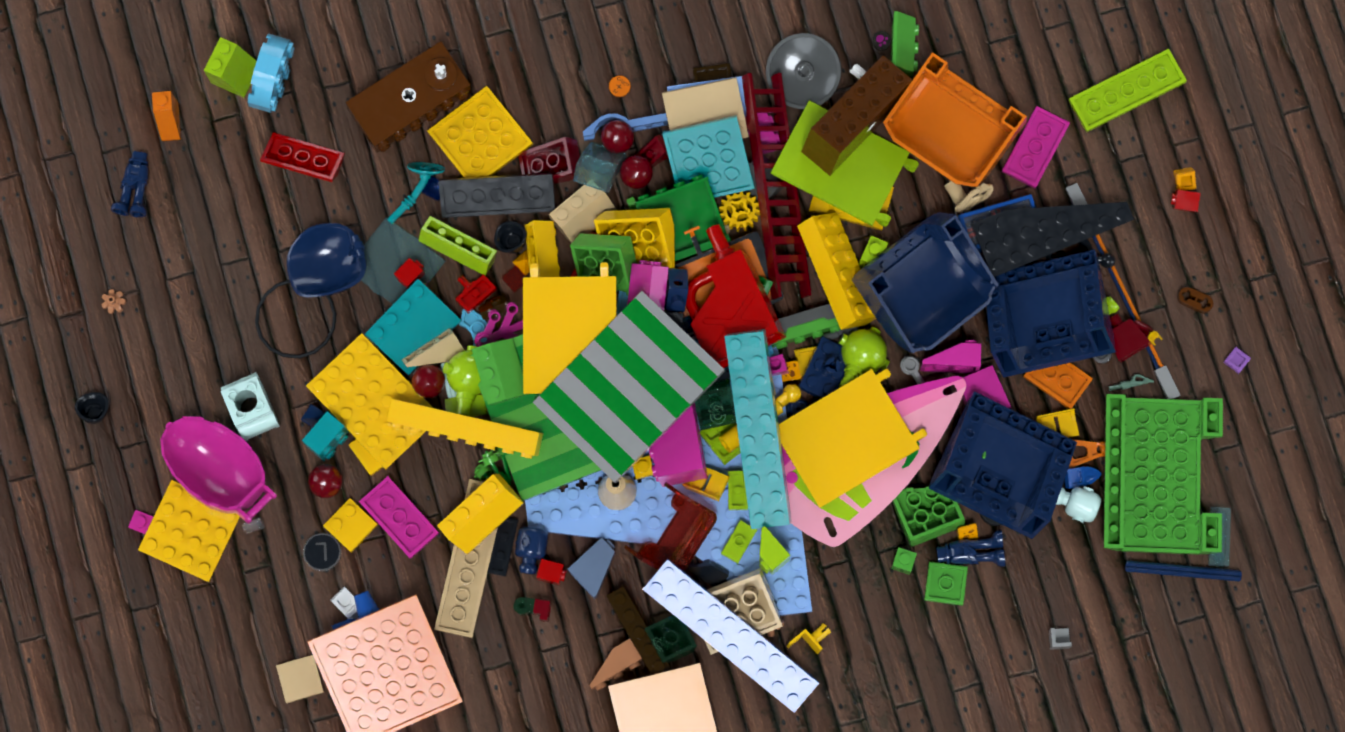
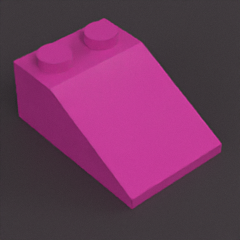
(957, 359)

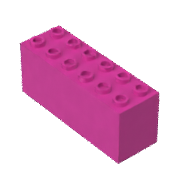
(679, 452)

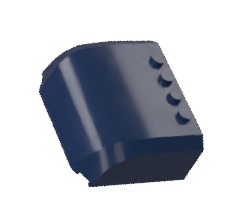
(927, 283)

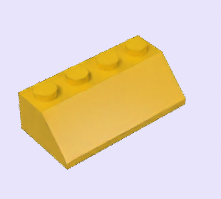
(480, 513)

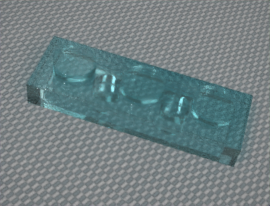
(1222, 558)

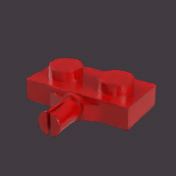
(474, 292)

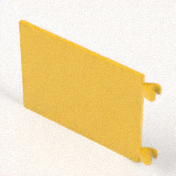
(561, 321)
(847, 437)

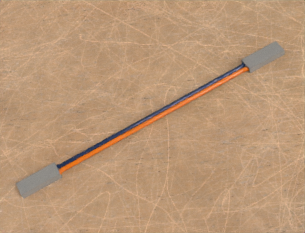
(1162, 374)

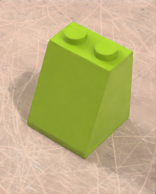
(230, 68)

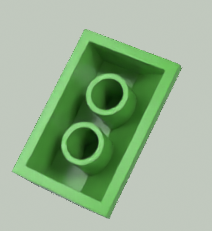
(903, 43)
(499, 371)

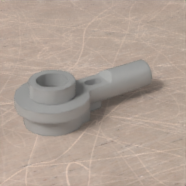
(910, 366)

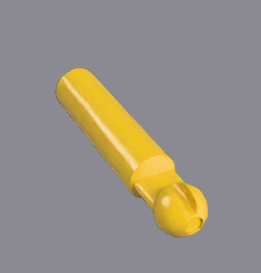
(790, 394)

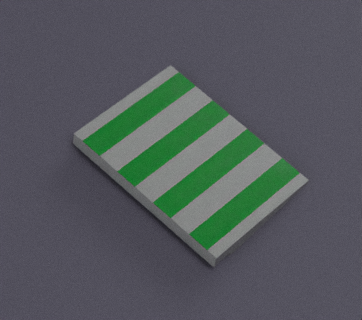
(628, 386)

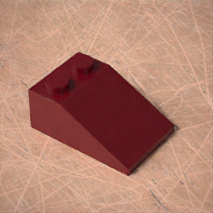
(553, 157)

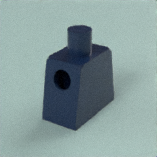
(676, 295)

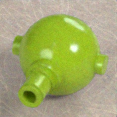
(862, 352)
(463, 379)

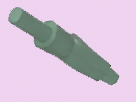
(1132, 383)

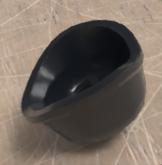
(510, 237)
(92, 407)

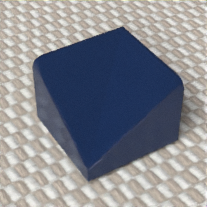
(312, 416)

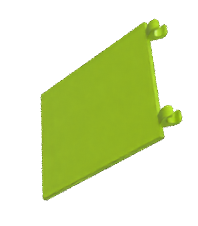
(857, 184)

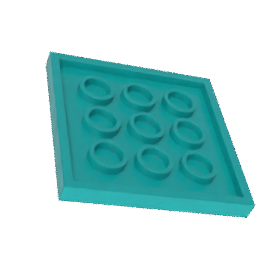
(713, 151)

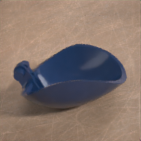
(325, 260)

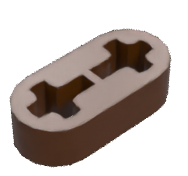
(1197, 296)

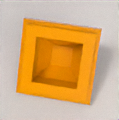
(522, 263)

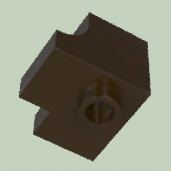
(498, 303)

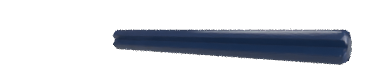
(1184, 571)

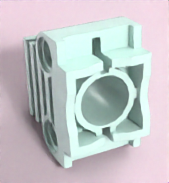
(258, 420)

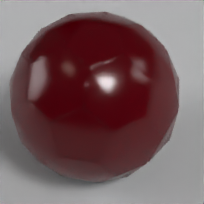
(617, 136)
(636, 172)
(428, 381)
(325, 481)

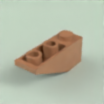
(619, 660)

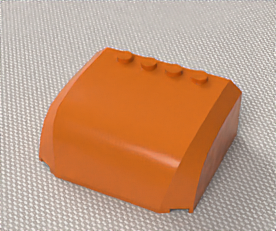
(952, 124)

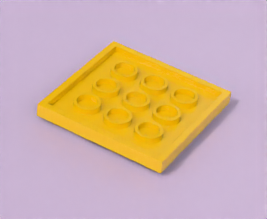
(480, 136)
(188, 533)

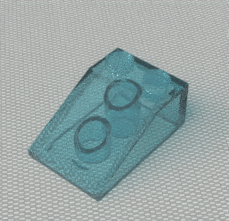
(598, 167)

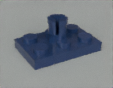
(823, 370)

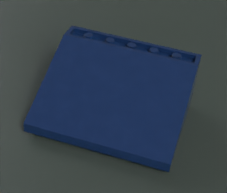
(1049, 315)
(1021, 467)

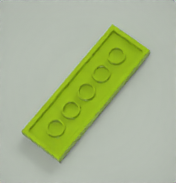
(1127, 90)

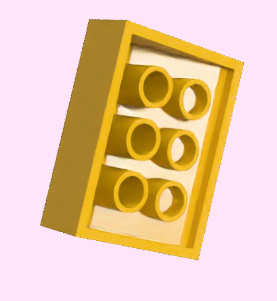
(649, 230)

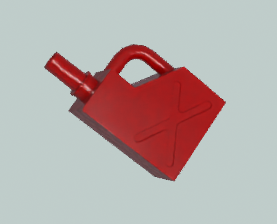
(735, 303)

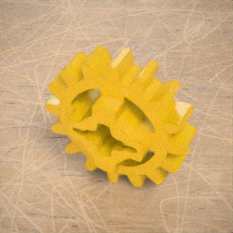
(743, 218)

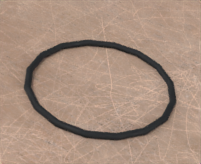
(290, 355)

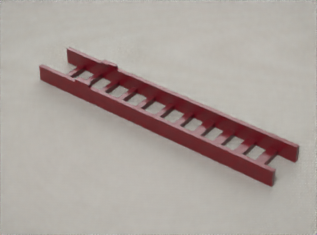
(764, 203)

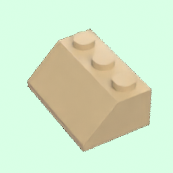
(578, 212)

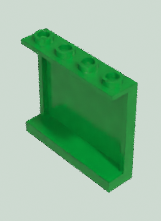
(690, 207)

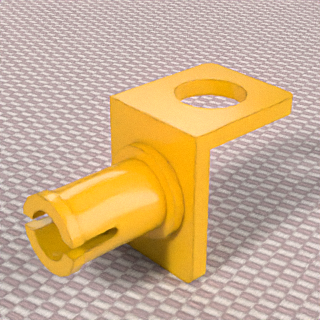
(812, 639)

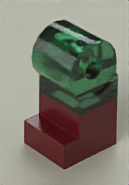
(525, 606)

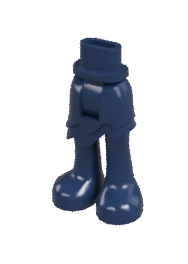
(134, 178)
(963, 551)

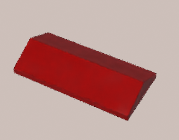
(302, 157)

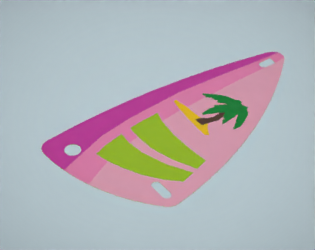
(920, 408)

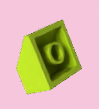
(772, 553)

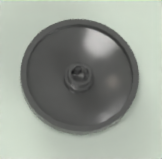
(808, 69)

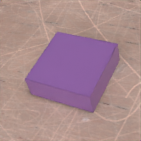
(1237, 360)

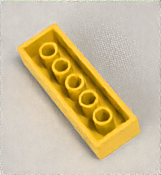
(836, 267)

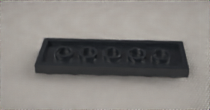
(497, 195)

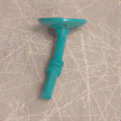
(425, 170)

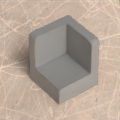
(1059, 638)

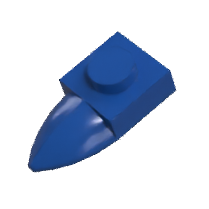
(1081, 476)

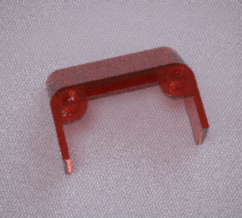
(683, 534)

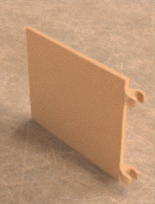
(664, 702)

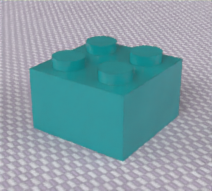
(326, 436)

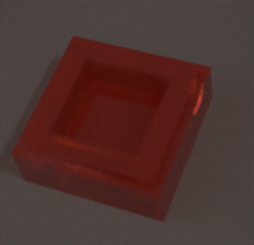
(514, 279)

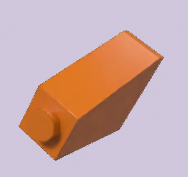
(166, 115)

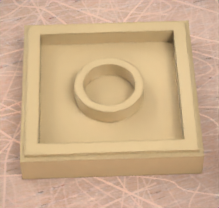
(300, 679)

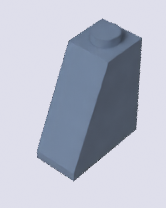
(593, 566)

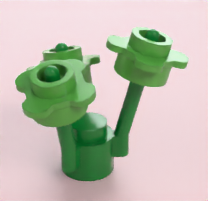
(483, 470)

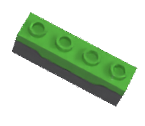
(807, 324)

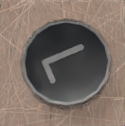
(322, 552)

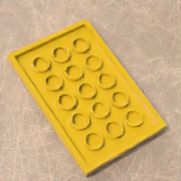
(359, 395)

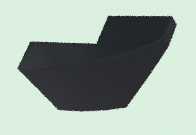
(709, 572)

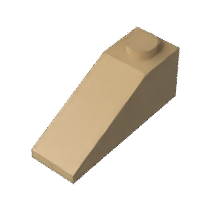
(437, 350)

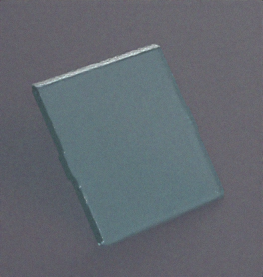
(387, 252)

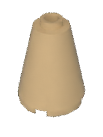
(617, 497)

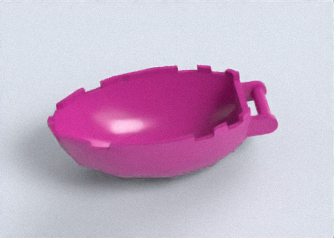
(215, 466)

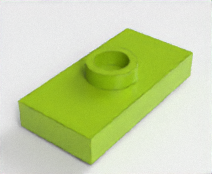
(738, 542)

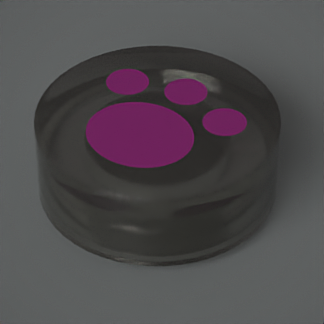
(881, 41)

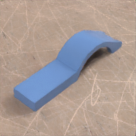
(636, 124)

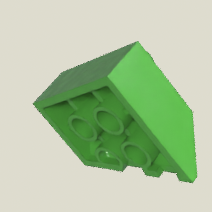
(593, 249)
(926, 514)

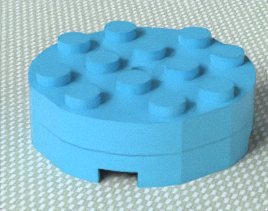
(270, 73)

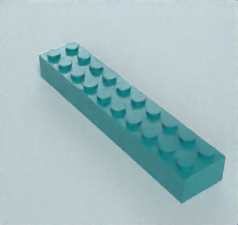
(758, 429)

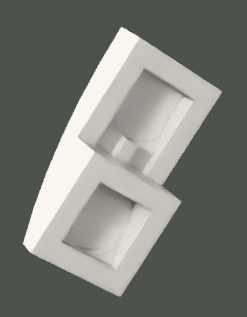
(345, 603)

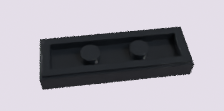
(503, 547)

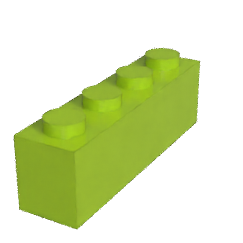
(457, 245)

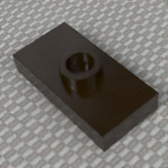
(712, 72)

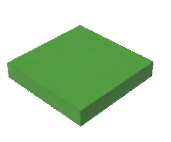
(946, 583)

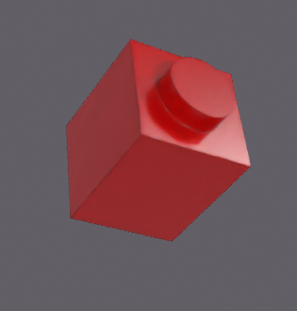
(1185, 200)
(409, 272)
(551, 572)

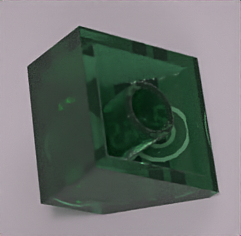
(716, 406)
(671, 639)

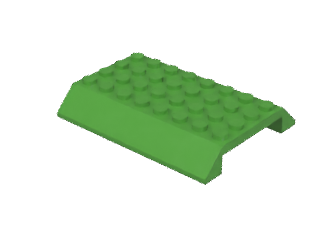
(1156, 475)

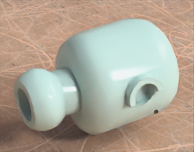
(1080, 504)

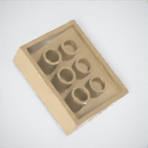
(704, 104)
(751, 600)

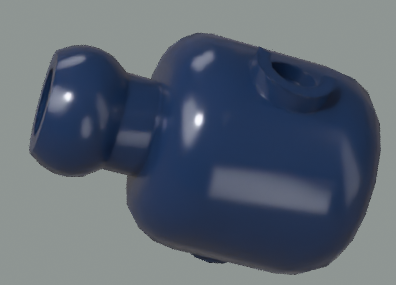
(531, 546)

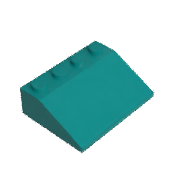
(411, 324)

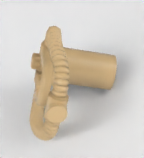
(963, 201)

